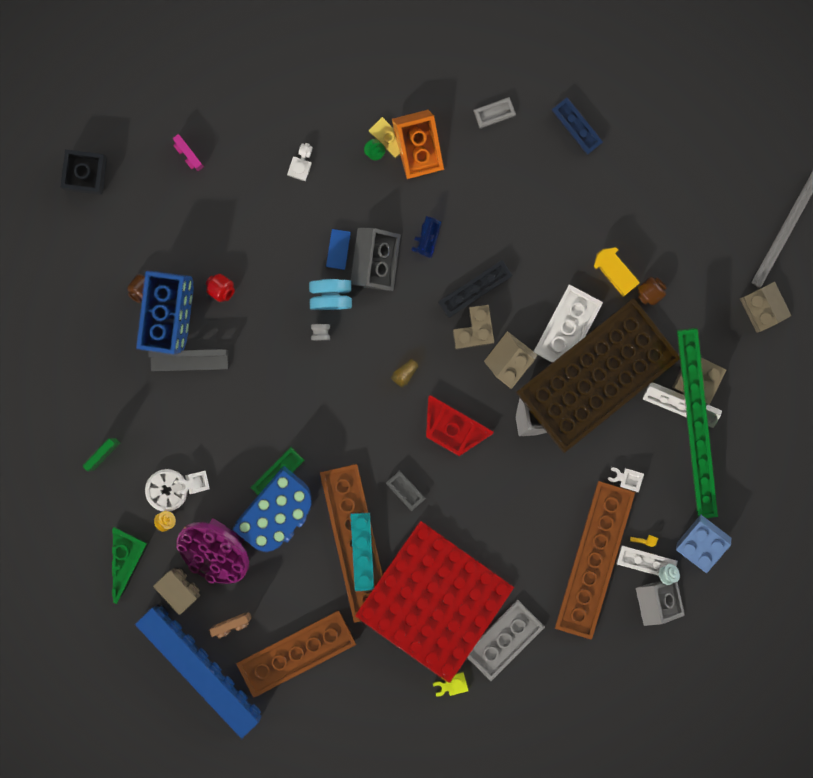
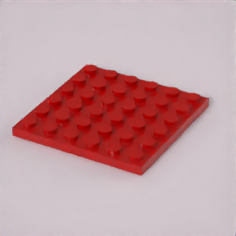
(434, 602)

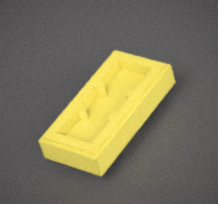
(385, 134)

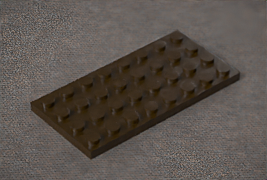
(598, 375)

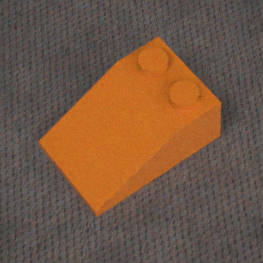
(418, 143)

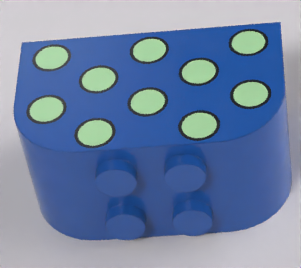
(165, 312)
(275, 512)

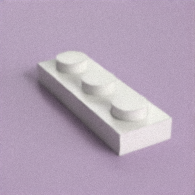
(642, 560)

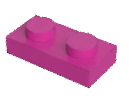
(191, 160)

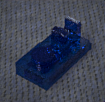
(428, 237)

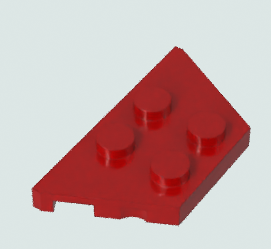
(453, 428)

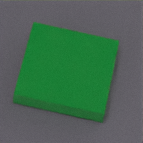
(101, 454)

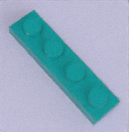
(362, 551)

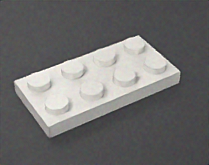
(568, 323)

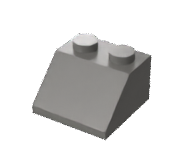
(659, 603)

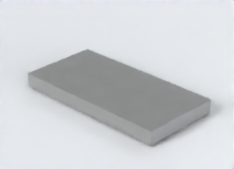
(505, 640)

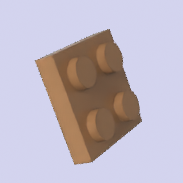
(237, 622)

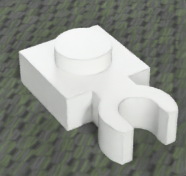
(629, 480)
(194, 482)

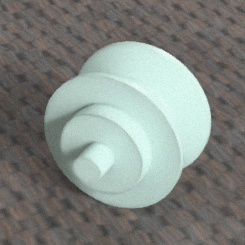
(669, 574)

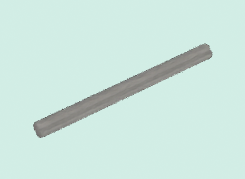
(784, 233)

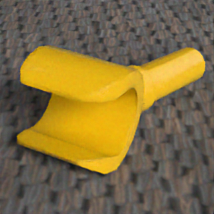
(651, 540)

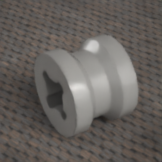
(320, 331)

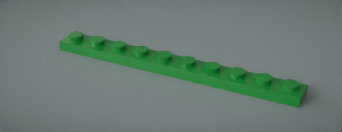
(697, 422)

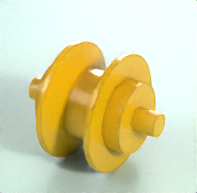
(164, 521)

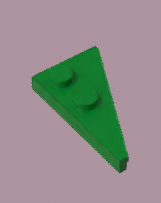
(126, 555)

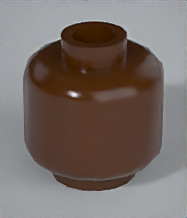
(136, 288)
(652, 291)

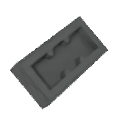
(405, 490)

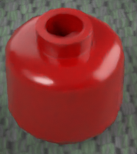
(220, 287)

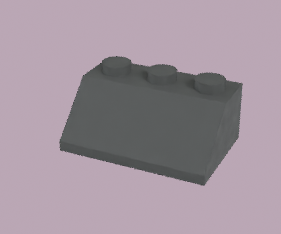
(375, 259)

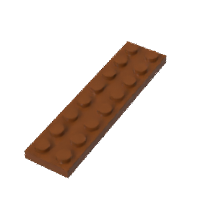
(343, 497)
(594, 560)

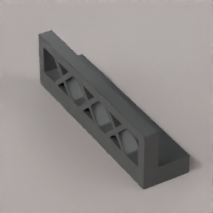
(189, 360)

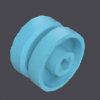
(330, 294)

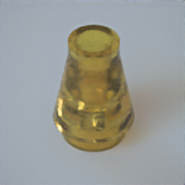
(404, 373)

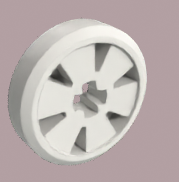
(155, 486)

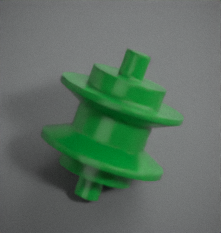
(374, 149)

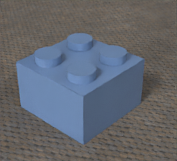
(703, 543)

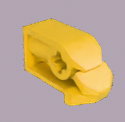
(615, 270)

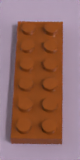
(296, 653)

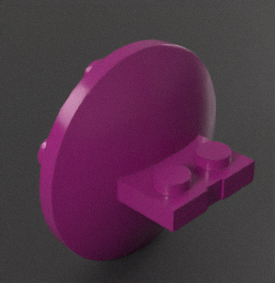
(214, 551)

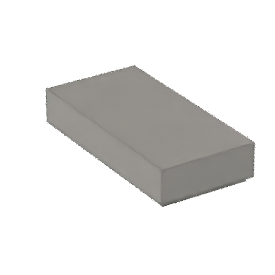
(494, 112)

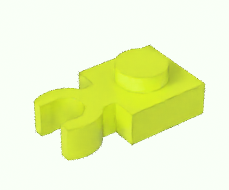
(456, 686)

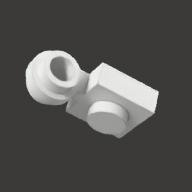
(300, 167)

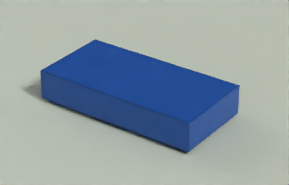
(338, 249)

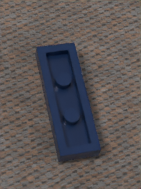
(577, 126)

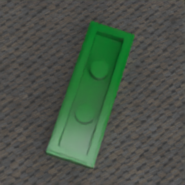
(290, 460)

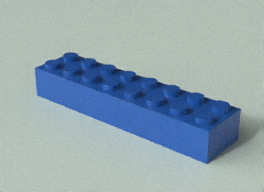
(199, 670)

